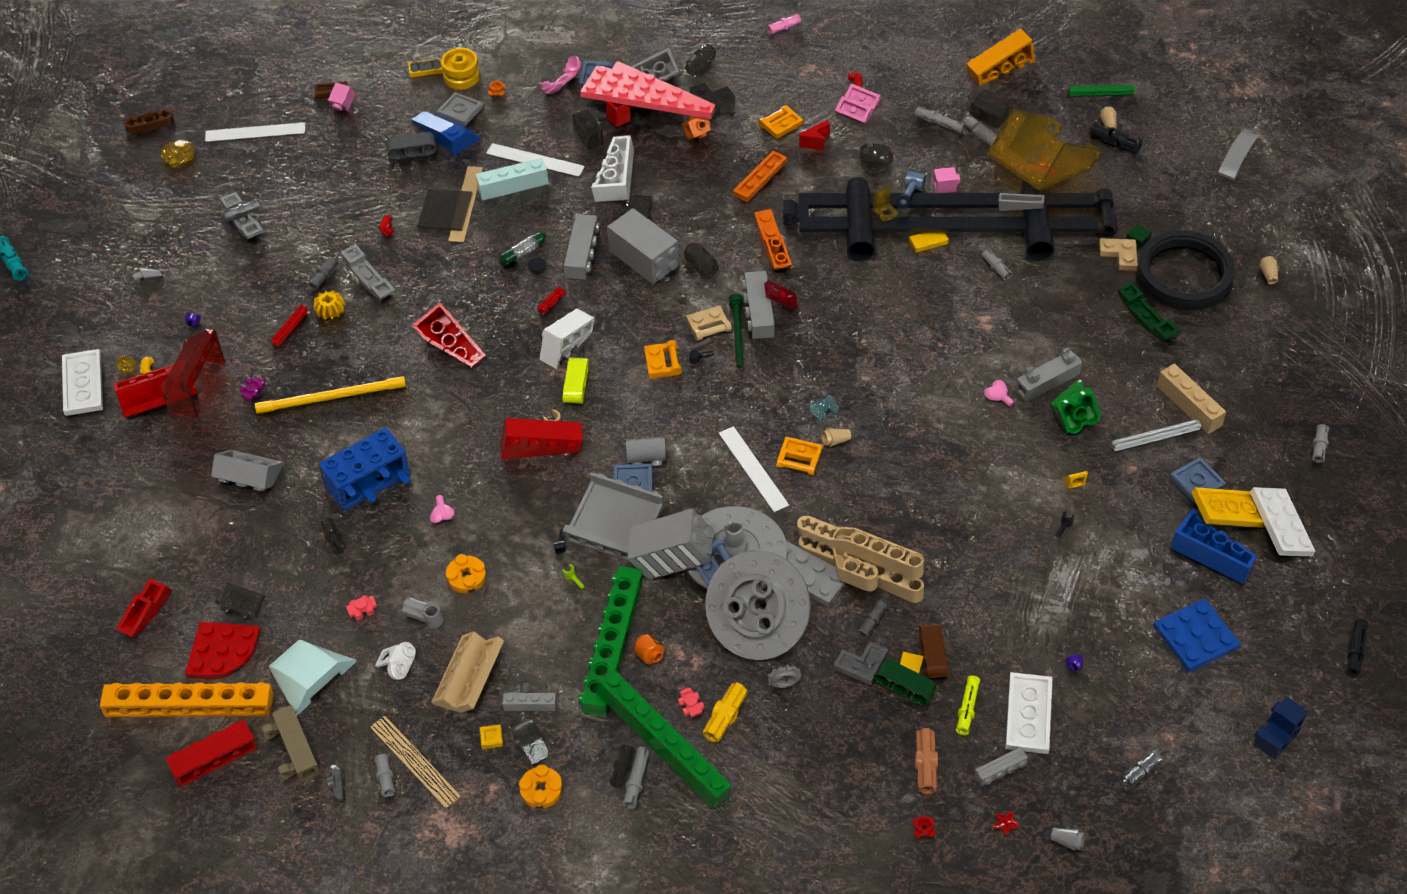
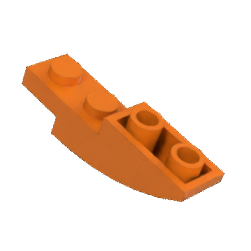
(772, 240)

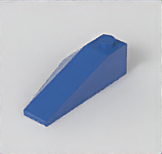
(447, 133)

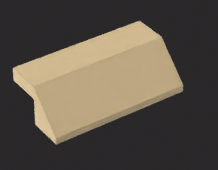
(467, 672)

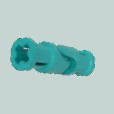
(12, 260)

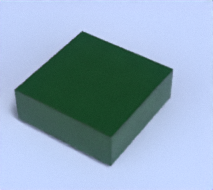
(1139, 234)

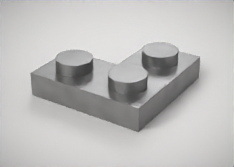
(861, 667)

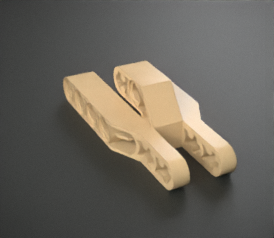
(863, 556)

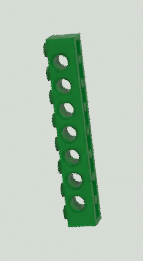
(627, 579)

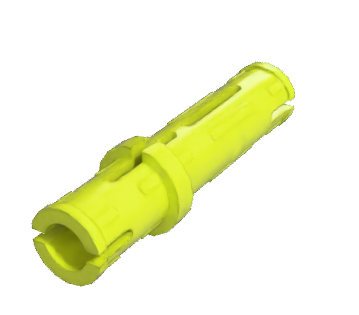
(964, 724)

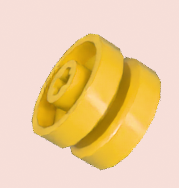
(460, 68)

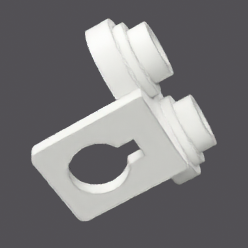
(398, 661)

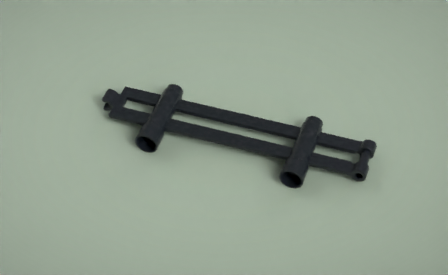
(1035, 222)

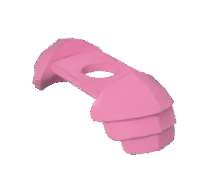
(572, 70)

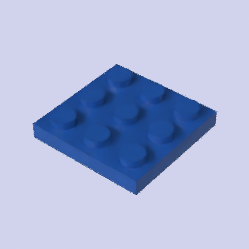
(1196, 635)

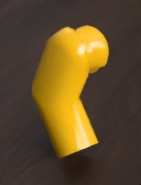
(145, 365)

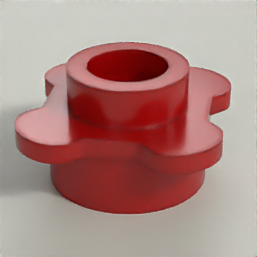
(925, 821)

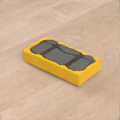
(425, 68)

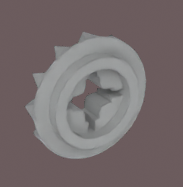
(778, 679)

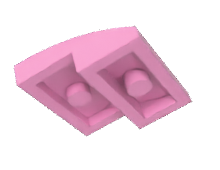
(858, 103)

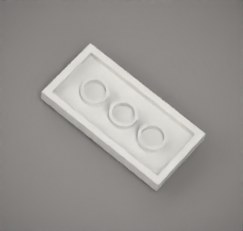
(82, 382)
(1282, 522)
(1029, 713)

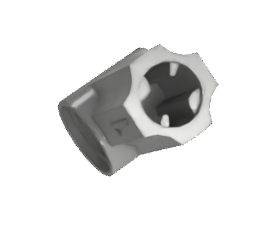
(423, 612)

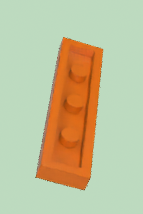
(759, 176)

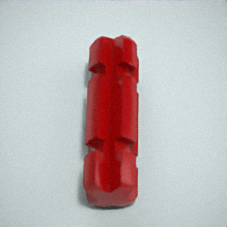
(551, 300)

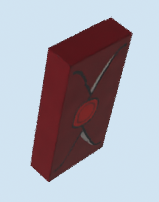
(780, 295)

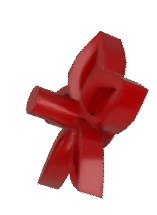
(1005, 822)

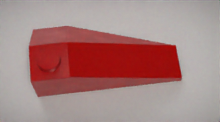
(446, 333)

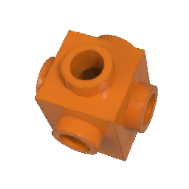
(696, 127)

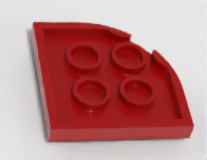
(221, 649)

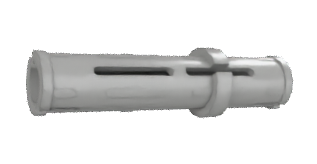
(934, 117)
(634, 785)

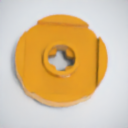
(465, 564)
(537, 776)

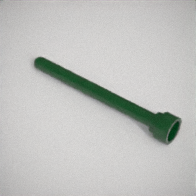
(736, 304)

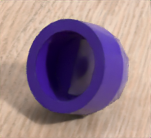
(194, 318)
(1074, 662)

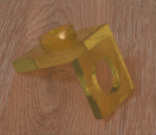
(882, 202)

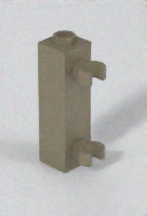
(295, 743)

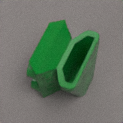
(1076, 408)

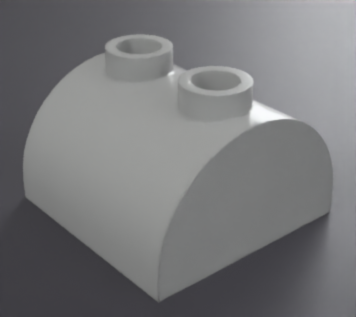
(646, 450)

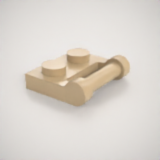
(708, 322)

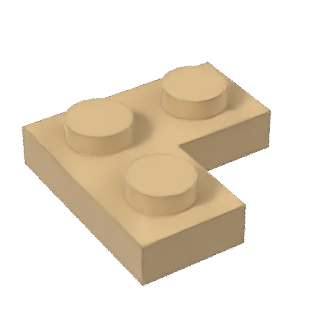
(1123, 249)

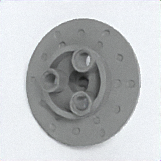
(742, 531)
(786, 605)

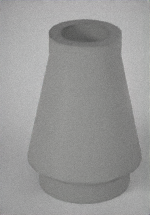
(1069, 837)

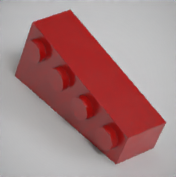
(539, 438)

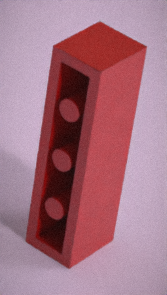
(211, 753)

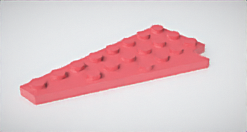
(635, 88)

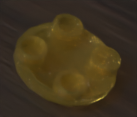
(177, 152)

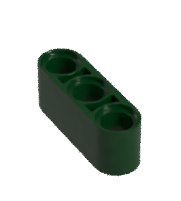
(904, 681)

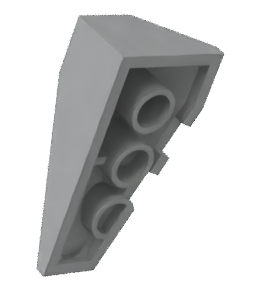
(660, 65)

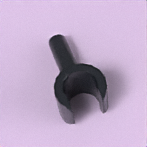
(695, 355)
(1065, 522)
(559, 546)

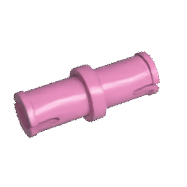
(784, 24)

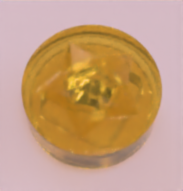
(125, 364)

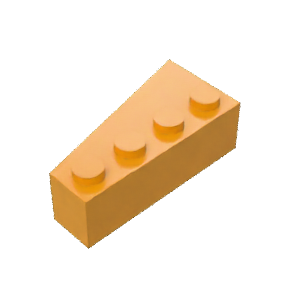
(1002, 57)

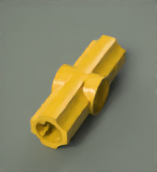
(725, 712)

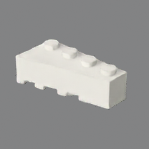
(614, 178)

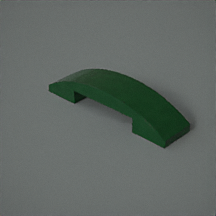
(1144, 314)

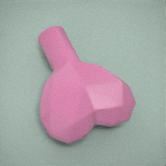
(998, 392)
(441, 511)

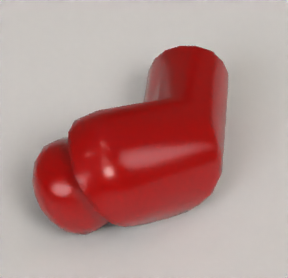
(856, 77)
(385, 227)

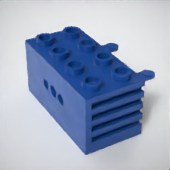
(357, 468)

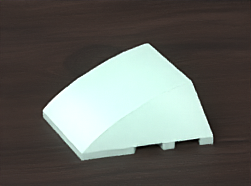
(305, 670)

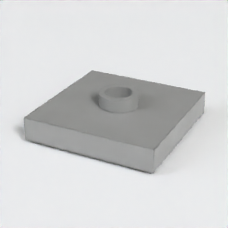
(459, 109)

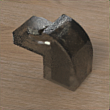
(529, 738)

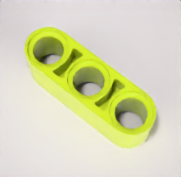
(575, 380)

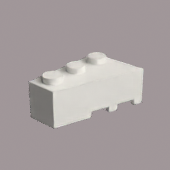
(564, 335)

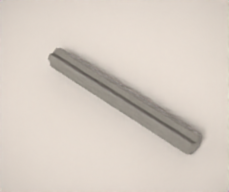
(1155, 435)

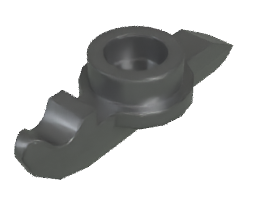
(335, 782)

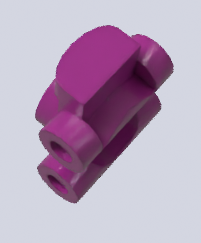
(252, 389)

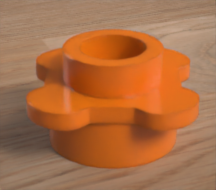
(496, 88)

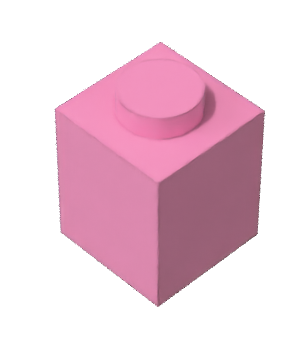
(341, 97)
(945, 180)

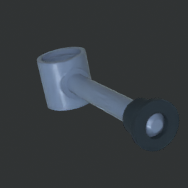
(913, 182)

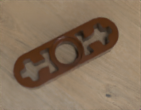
(160, 118)

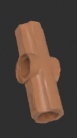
(926, 761)

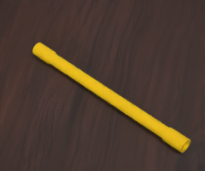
(269, 406)

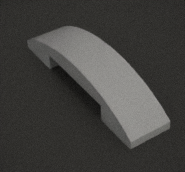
(1237, 154)
(245, 225)
(366, 273)

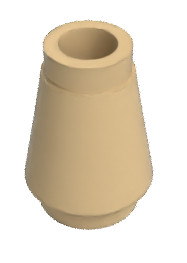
(1108, 117)
(1269, 269)
(833, 437)

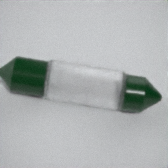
(522, 248)

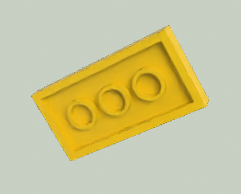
(1227, 507)

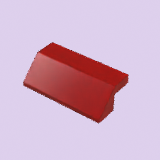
(143, 391)

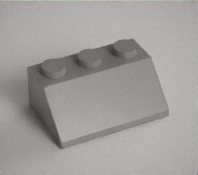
(246, 469)

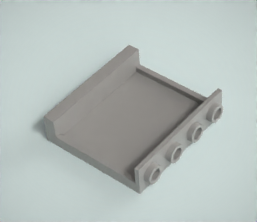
(609, 512)

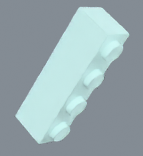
(512, 179)

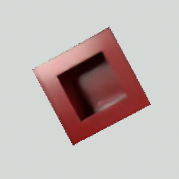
(617, 113)

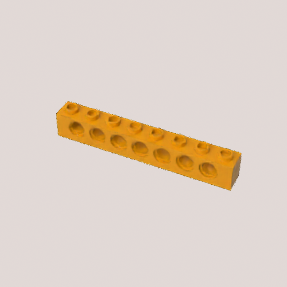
(177, 704)

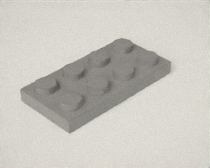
(819, 575)

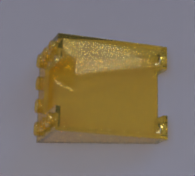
(1036, 154)

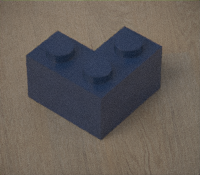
(1281, 727)

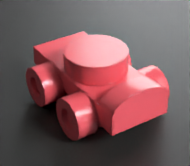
(361, 605)
(690, 701)

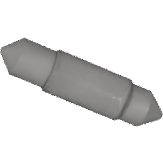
(980, 130)

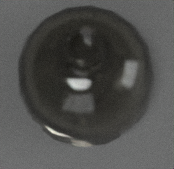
(875, 158)

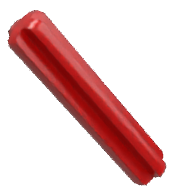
(289, 325)

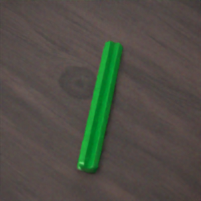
(1097, 90)

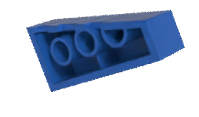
(1213, 548)

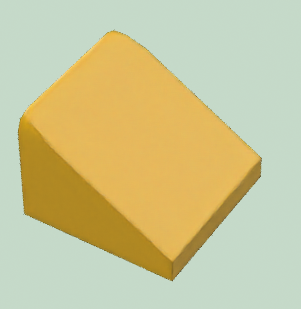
(1075, 480)

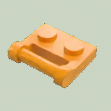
(781, 122)
(656, 360)
(802, 451)

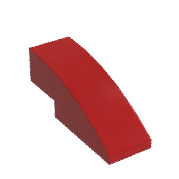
(143, 608)

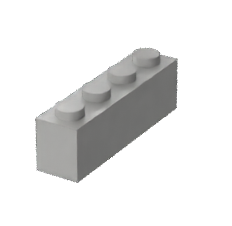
(581, 246)
(759, 306)

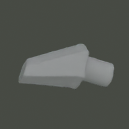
(146, 274)

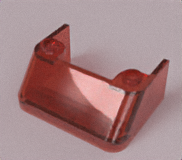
(178, 385)

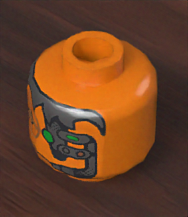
(649, 649)

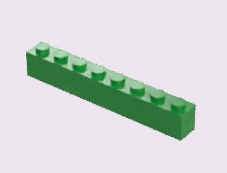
(663, 739)

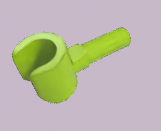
(571, 575)

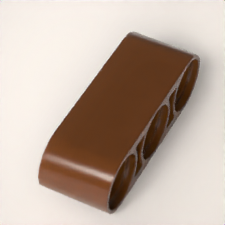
(933, 651)

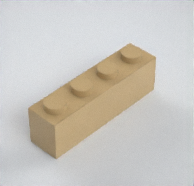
(1191, 398)

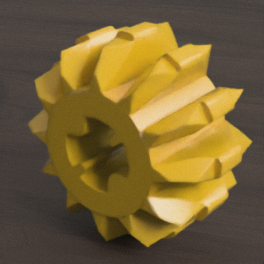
(329, 305)

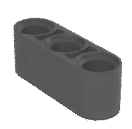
(411, 145)

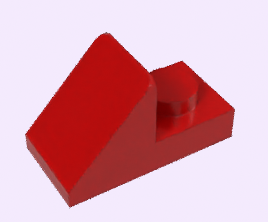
(815, 136)

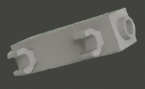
(1048, 376)

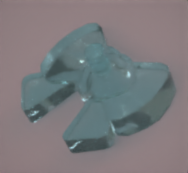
(819, 408)

